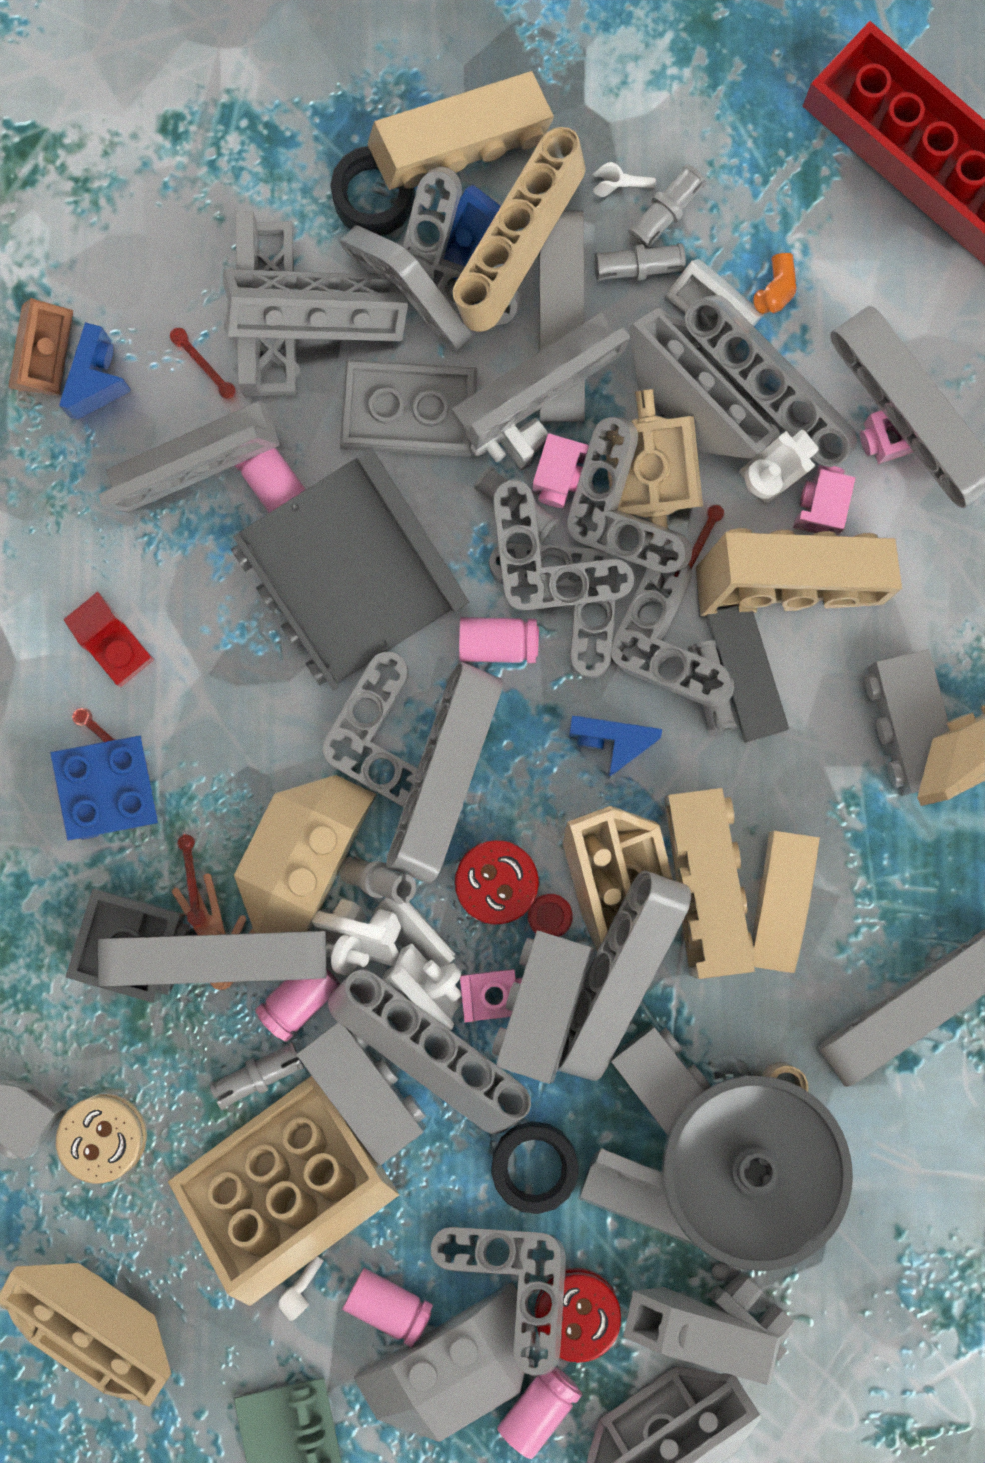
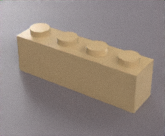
(460, 130)

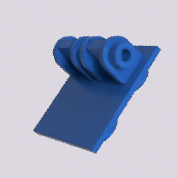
(103, 788)

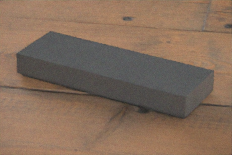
(745, 658)

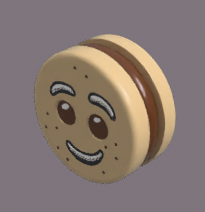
(101, 1138)

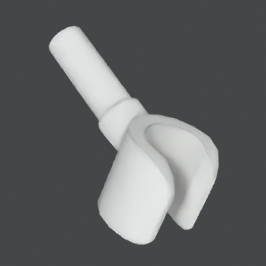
(616, 178)
(291, 1301)

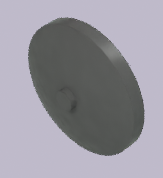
(757, 1173)

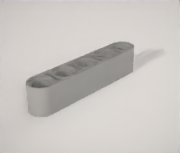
(562, 303)
(750, 371)
(913, 404)
(444, 773)
(212, 958)
(623, 972)
(908, 1013)
(407, 1051)

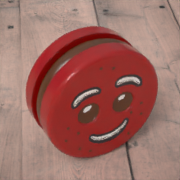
(496, 882)
(588, 1318)

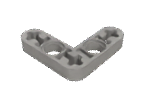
(432, 255)
(402, 269)
(611, 520)
(546, 577)
(651, 635)
(578, 646)
(363, 734)
(522, 1265)

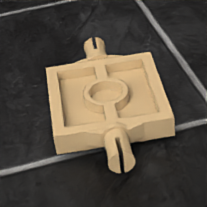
(664, 465)

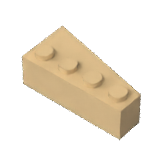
(797, 571)
(708, 864)

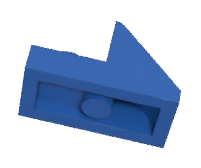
(470, 224)
(86, 384)
(626, 739)

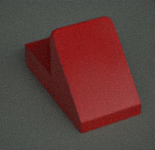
(108, 639)

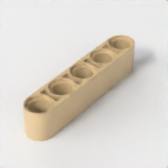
(524, 209)

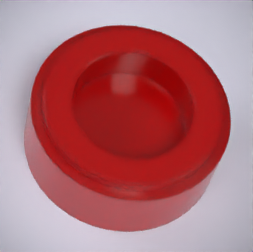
(550, 915)

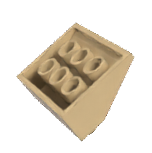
(280, 1192)

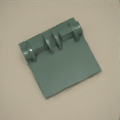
(288, 1425)

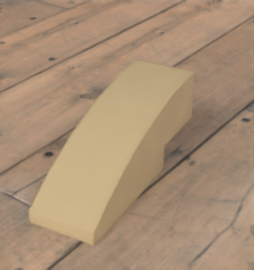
(784, 900)

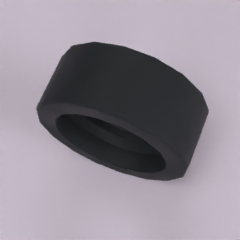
(379, 223)
(530, 1202)

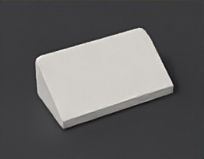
(701, 281)
(418, 932)

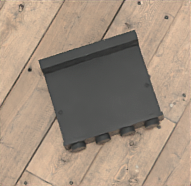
(348, 568)

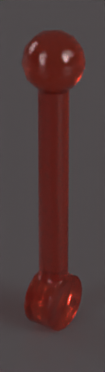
(180, 339)
(715, 513)
(83, 717)
(195, 916)

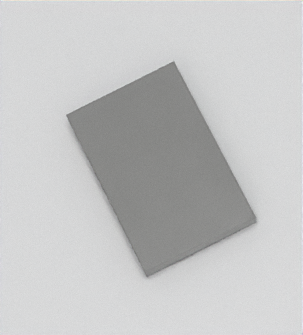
(405, 407)

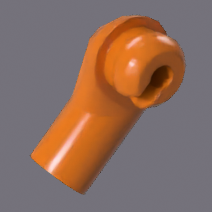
(781, 289)

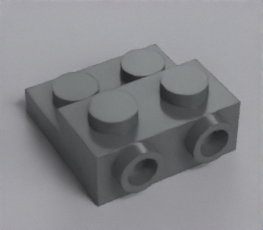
(121, 917)

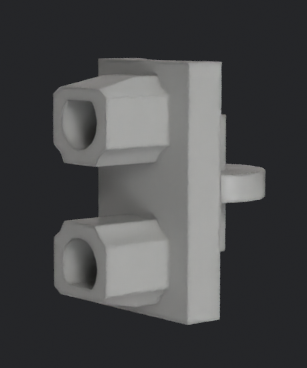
(740, 1296)

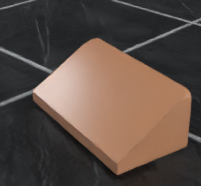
(40, 348)

